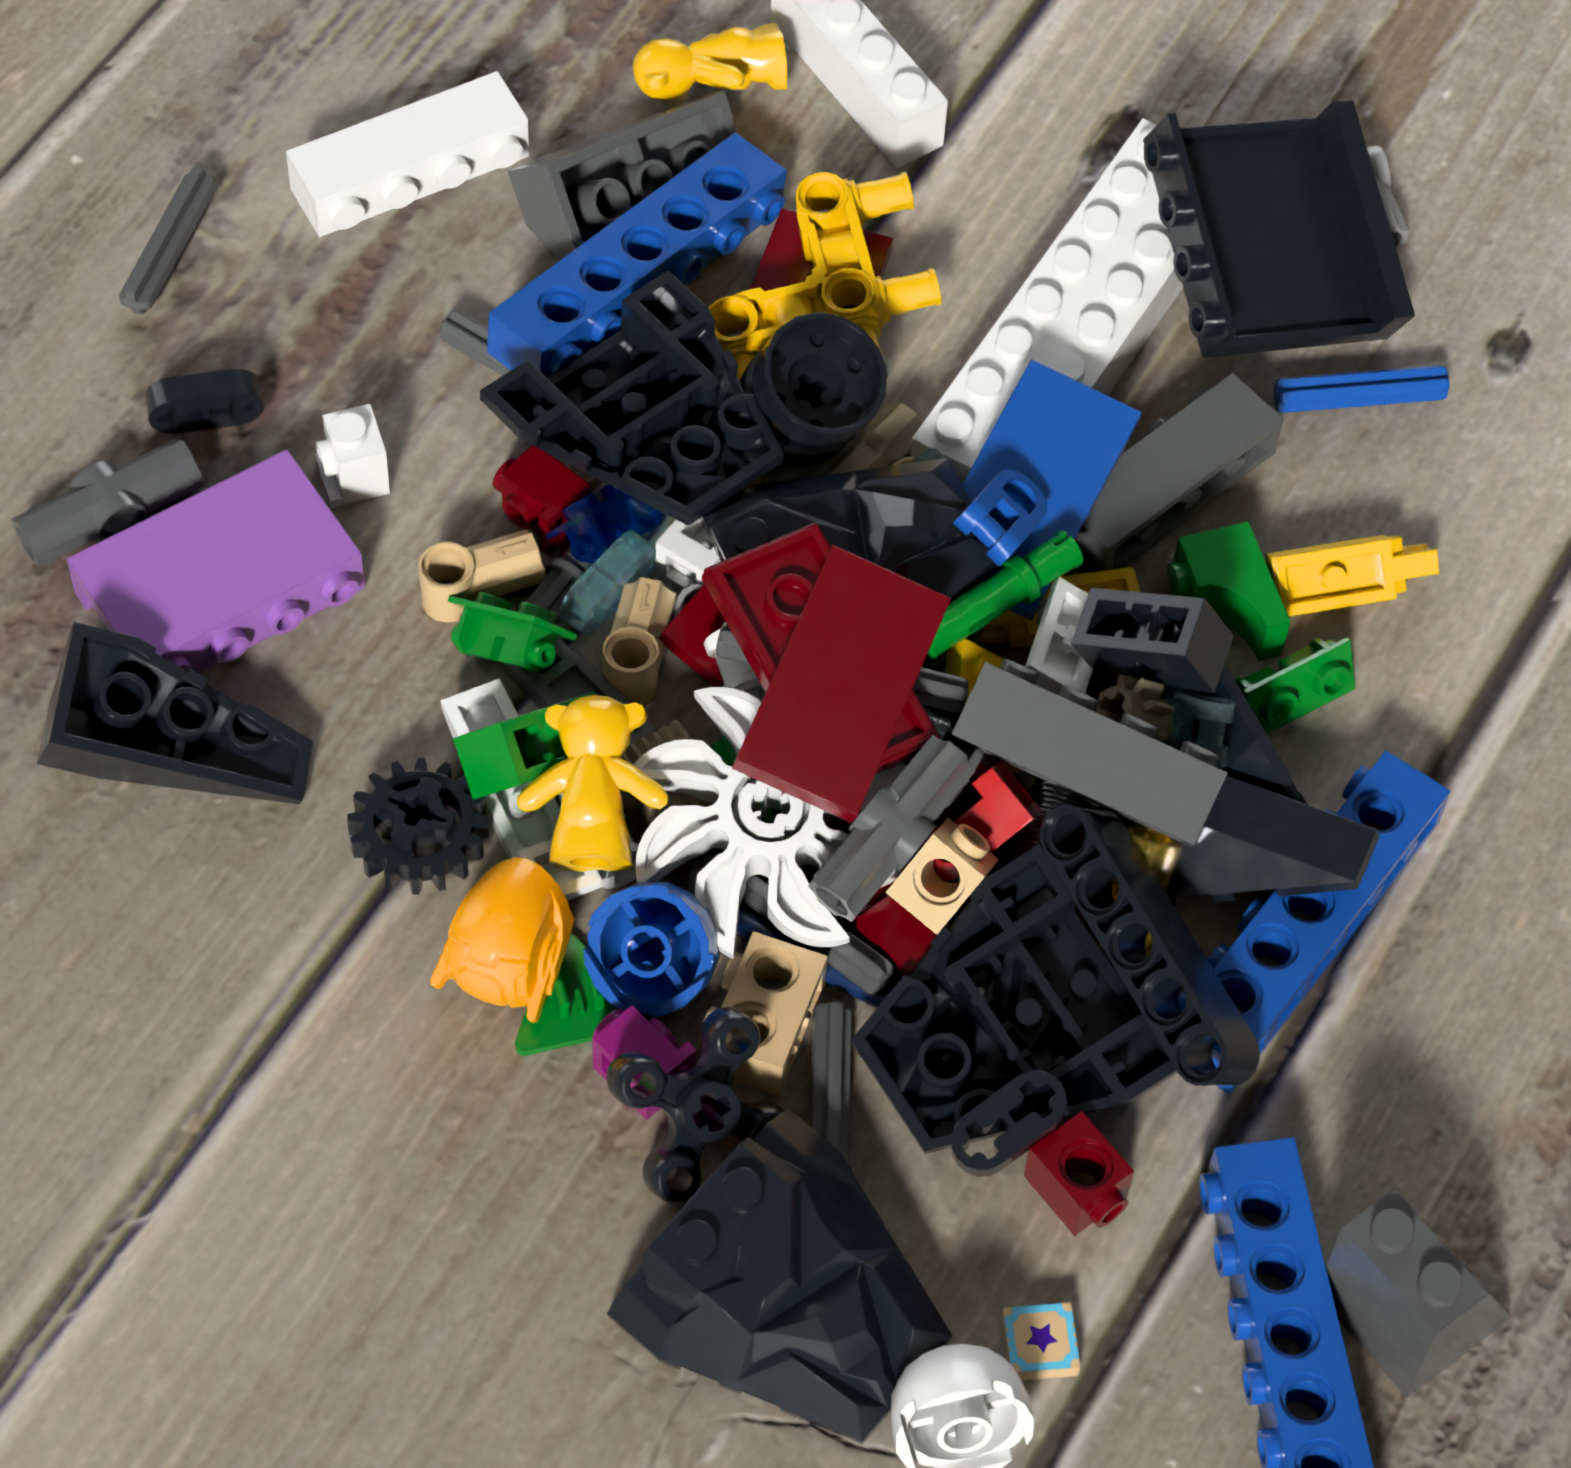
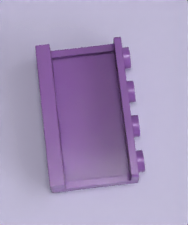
(223, 567)

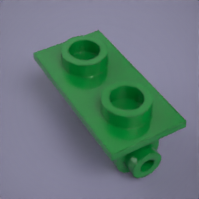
(499, 634)
(1302, 684)

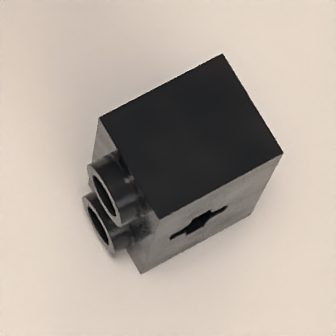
(1153, 638)

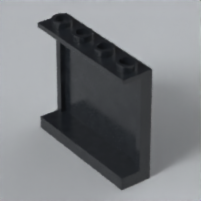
(1278, 232)

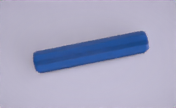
(1361, 388)

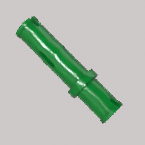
(1015, 583)

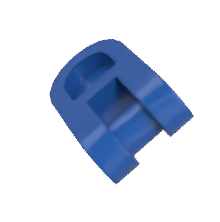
(1004, 514)

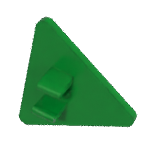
(570, 1011)

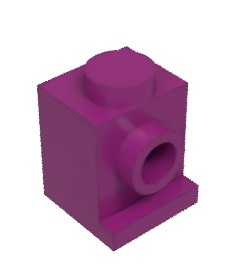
(631, 1031)

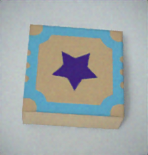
(1041, 1341)

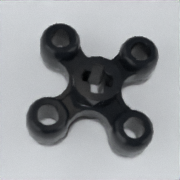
(680, 1098)

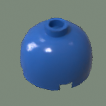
(651, 948)

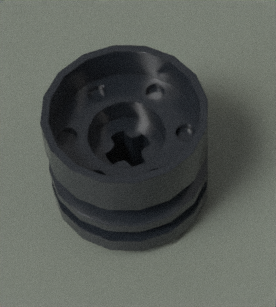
(832, 370)

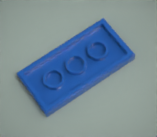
(1064, 443)

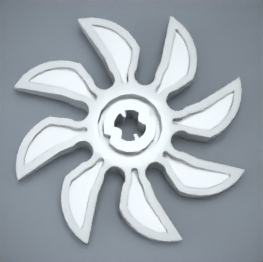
(735, 825)

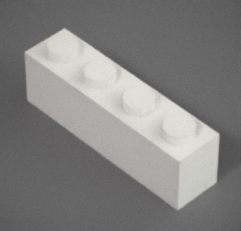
(866, 74)
(408, 154)

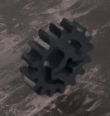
(421, 832)

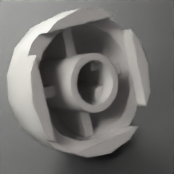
(959, 1409)

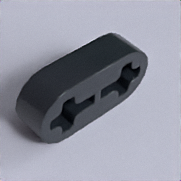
(204, 401)
(998, 1110)

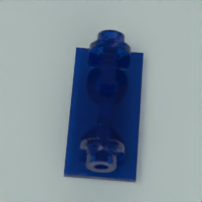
(596, 525)

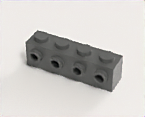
(1178, 471)
(1089, 753)

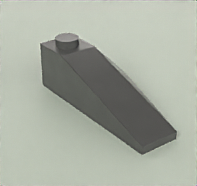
(596, 181)

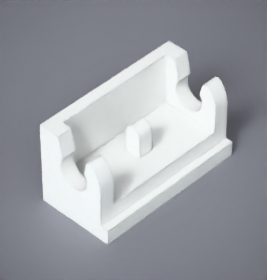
(1052, 650)

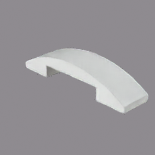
(519, 832)

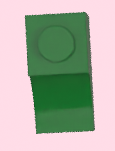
(1235, 581)
(510, 752)

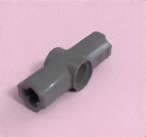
(107, 501)
(891, 828)

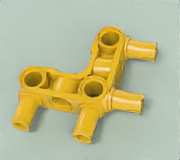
(840, 268)

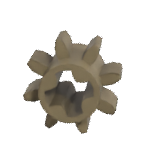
(1140, 700)

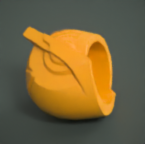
(508, 938)

